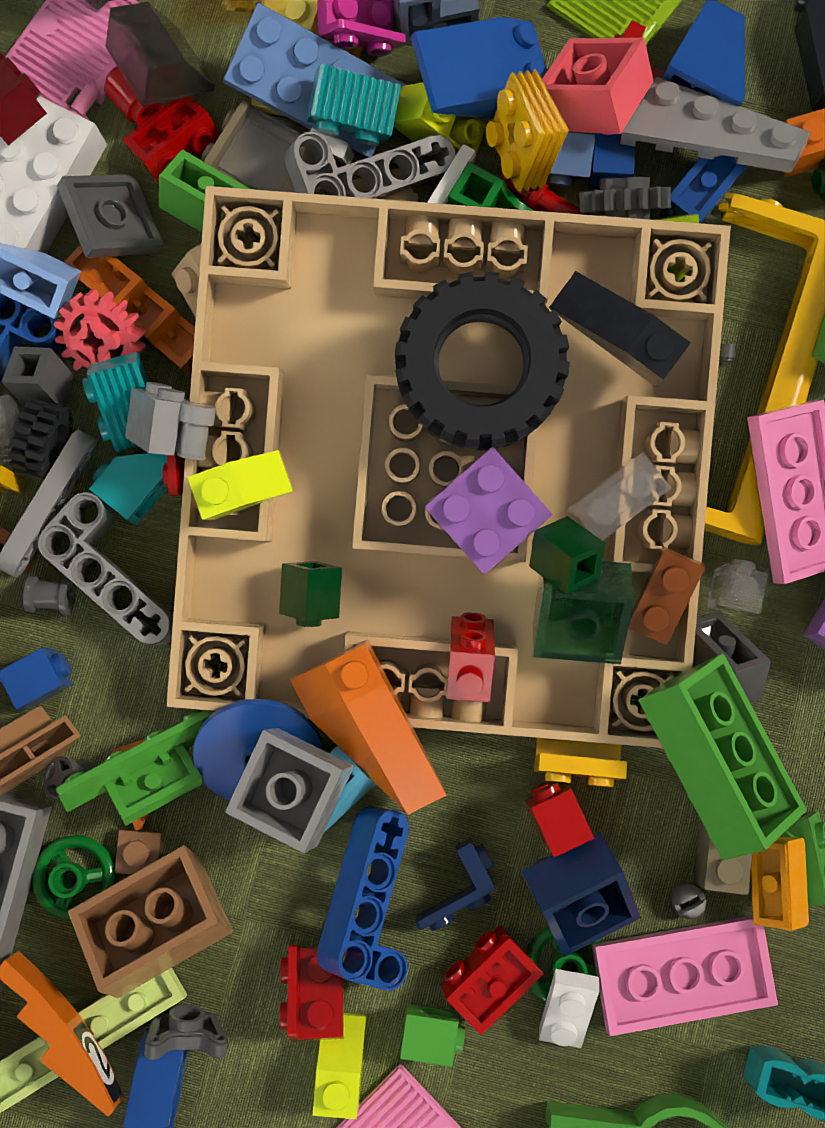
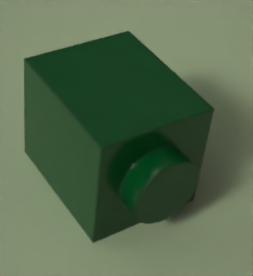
(566, 554)
(310, 592)

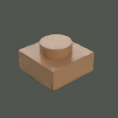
(137, 849)

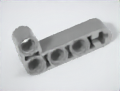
(372, 169)
(112, 578)

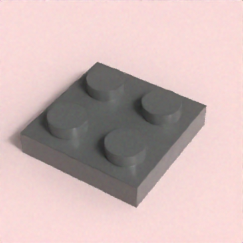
(110, 215)

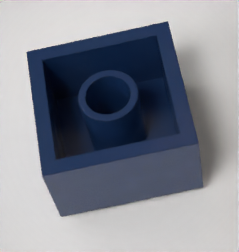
(582, 894)

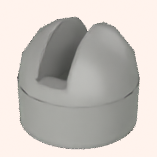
(683, 893)

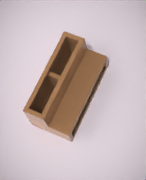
(31, 744)

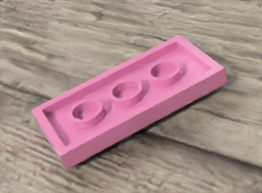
(791, 487)
(684, 975)

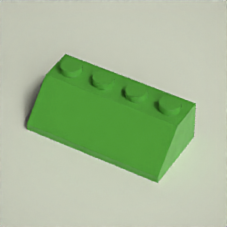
(723, 758)

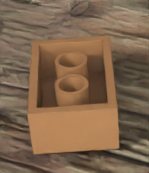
(149, 922)

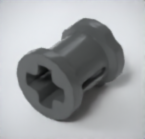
(49, 595)

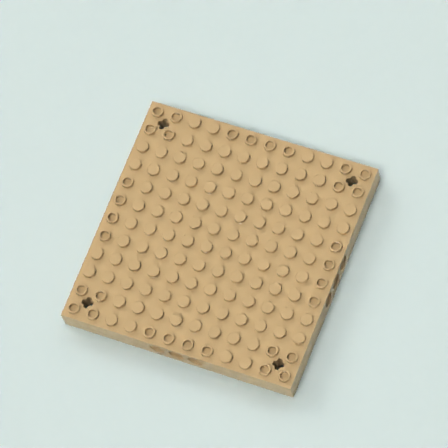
(304, 364)

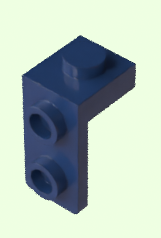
(477, 865)

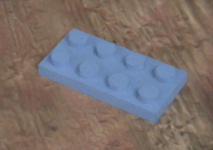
(279, 67)

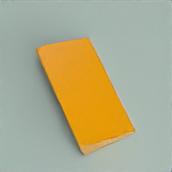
(780, 885)

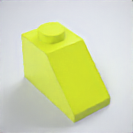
(240, 484)
(340, 1071)

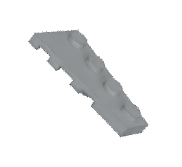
(698, 122)

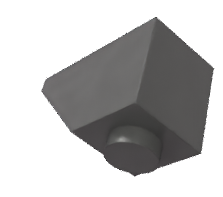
(717, 636)

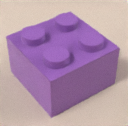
(488, 510)

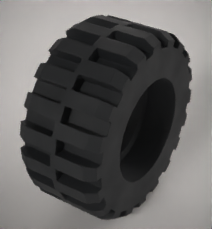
(493, 302)

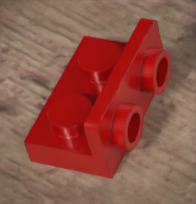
(173, 128)
(489, 979)
(314, 998)

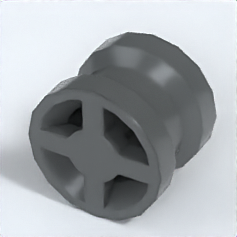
(59, 770)

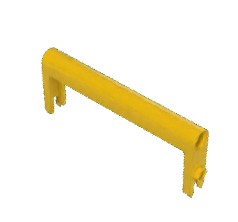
(793, 362)

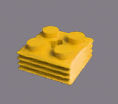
(526, 130)

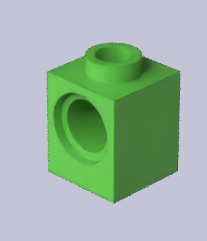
(431, 1035)

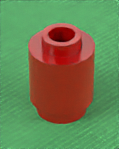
(125, 100)

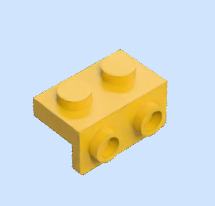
(581, 759)

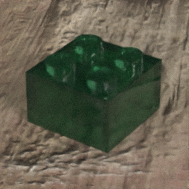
(587, 622)

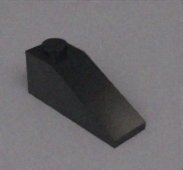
(811, 44)
(620, 328)

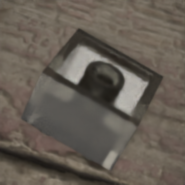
(154, 55)

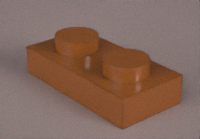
(665, 595)

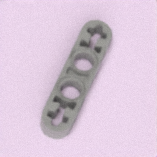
(47, 502)

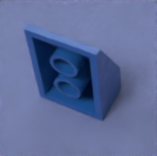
(472, 62)

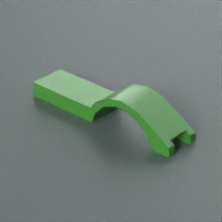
(644, 1116)

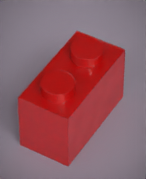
(558, 817)

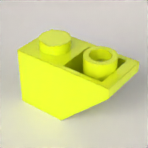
(417, 121)

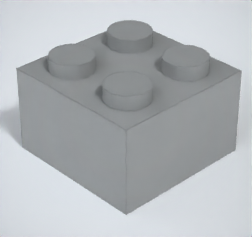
(289, 789)

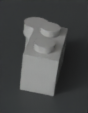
(167, 422)

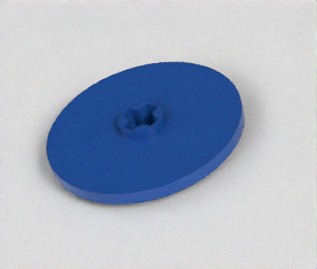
(231, 734)

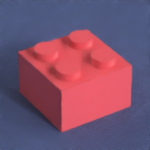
(599, 82)

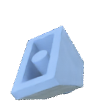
(36, 279)

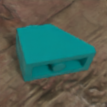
(131, 484)

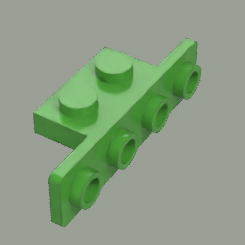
(143, 775)

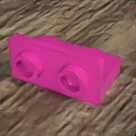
(359, 24)

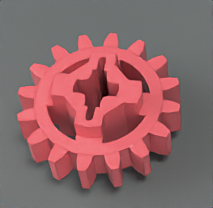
(101, 329)

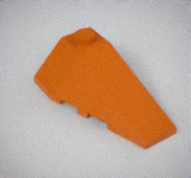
(365, 719)

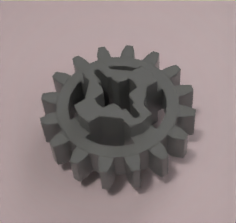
(625, 198)

